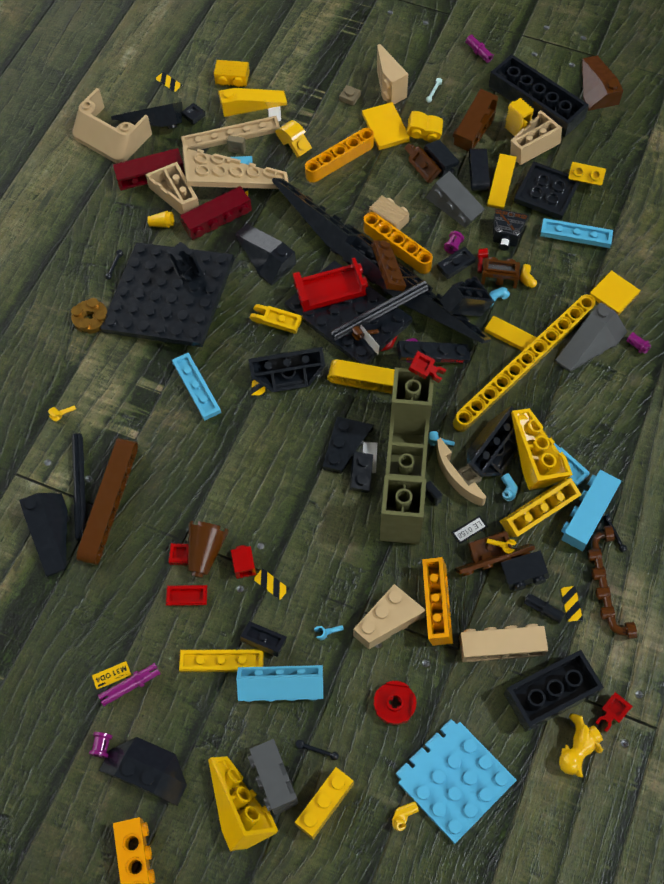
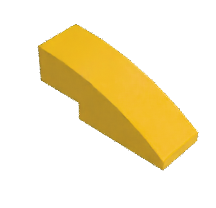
(501, 181)

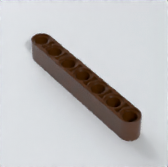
(107, 501)

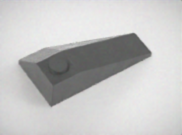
(598, 333)

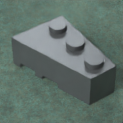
(455, 200)
(272, 777)

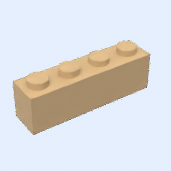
(503, 643)

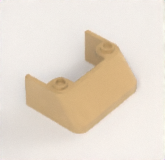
(113, 143)

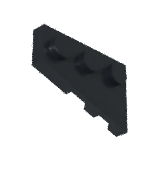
(345, 439)

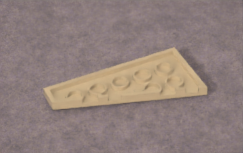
(224, 171)

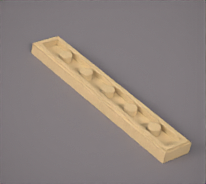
(219, 136)

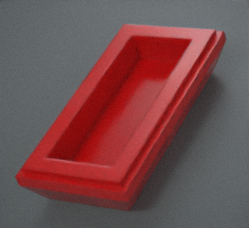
(186, 595)

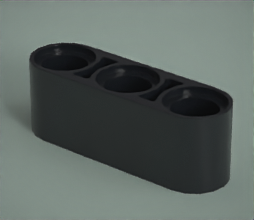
(479, 169)

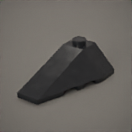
(161, 116)
(266, 253)
(47, 523)

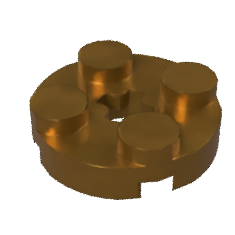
(85, 308)

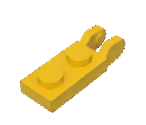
(276, 318)

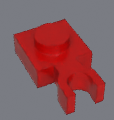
(423, 366)
(616, 709)

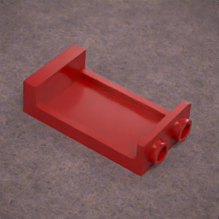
(330, 286)

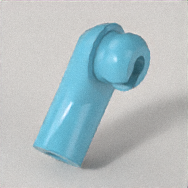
(500, 292)

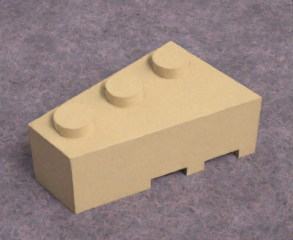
(536, 138)
(171, 186)
(390, 615)

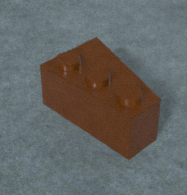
(476, 120)

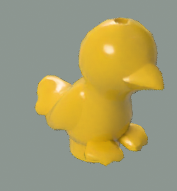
(584, 743)

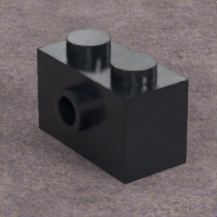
(525, 571)

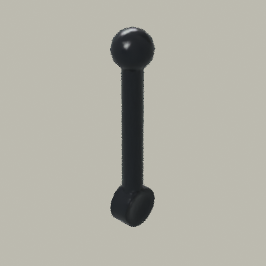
(119, 253)
(622, 547)
(300, 744)

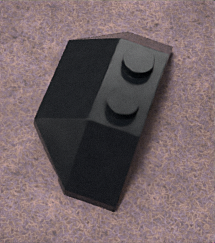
(287, 369)
(494, 446)
(147, 769)

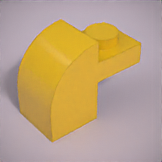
(293, 134)

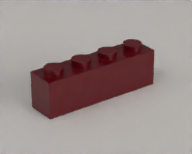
(132, 172)
(216, 212)

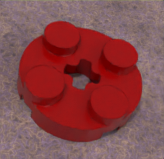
(405, 696)

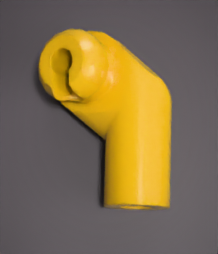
(401, 815)

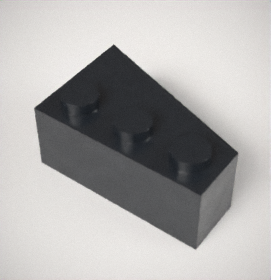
(467, 298)

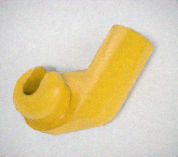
(526, 278)

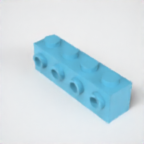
(590, 510)
(280, 683)

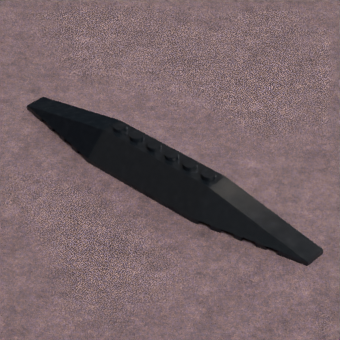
(351, 243)

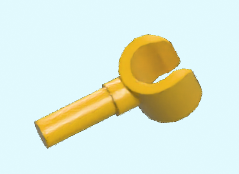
(56, 415)
(504, 545)

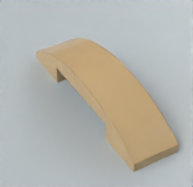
(471, 492)

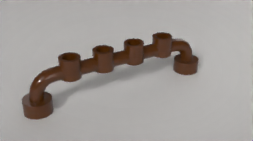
(603, 592)

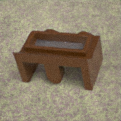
(501, 270)

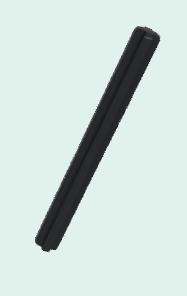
(380, 309)
(78, 485)

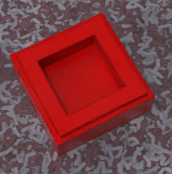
(178, 554)

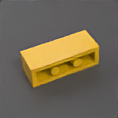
(324, 803)

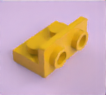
(587, 173)

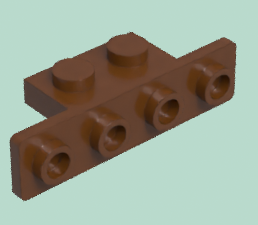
(486, 554)

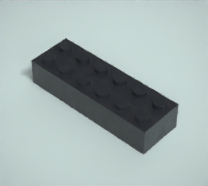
(519, 80)

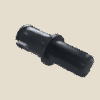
(544, 608)

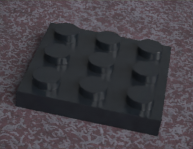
(546, 190)

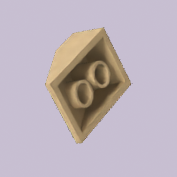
(391, 76)

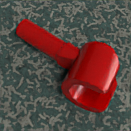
(482, 253)

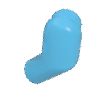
(511, 487)

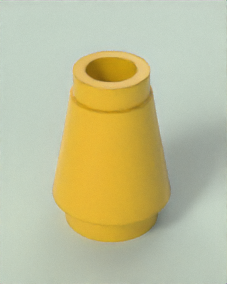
(163, 219)

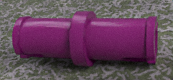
(479, 48)

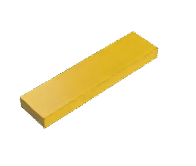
(219, 660)

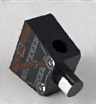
(508, 228)

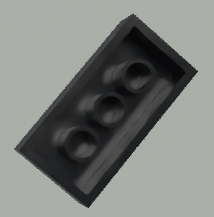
(553, 690)

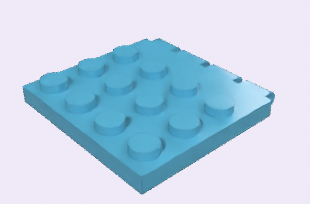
(454, 780)

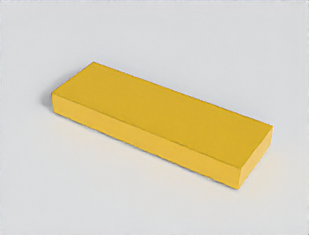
(509, 333)

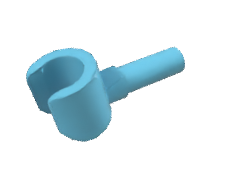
(433, 436)
(327, 631)

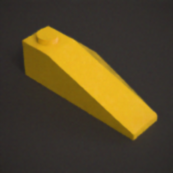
(244, 100)
(538, 456)
(240, 814)

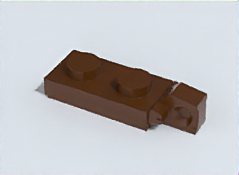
(422, 163)

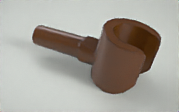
(358, 333)

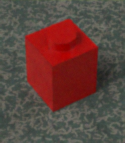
(243, 561)

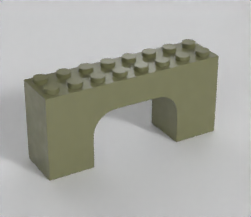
(406, 458)

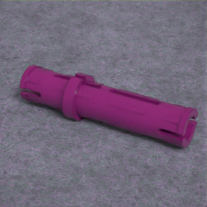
(129, 684)

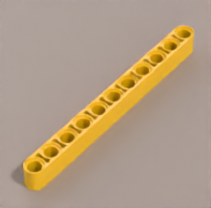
(519, 367)

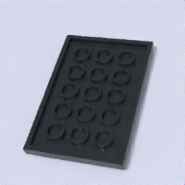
(334, 315)

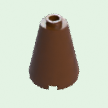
(203, 547)

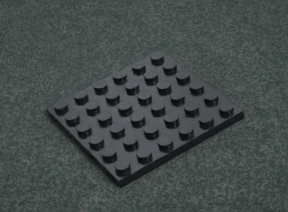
(165, 306)

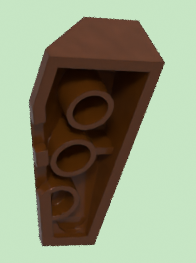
(599, 84)

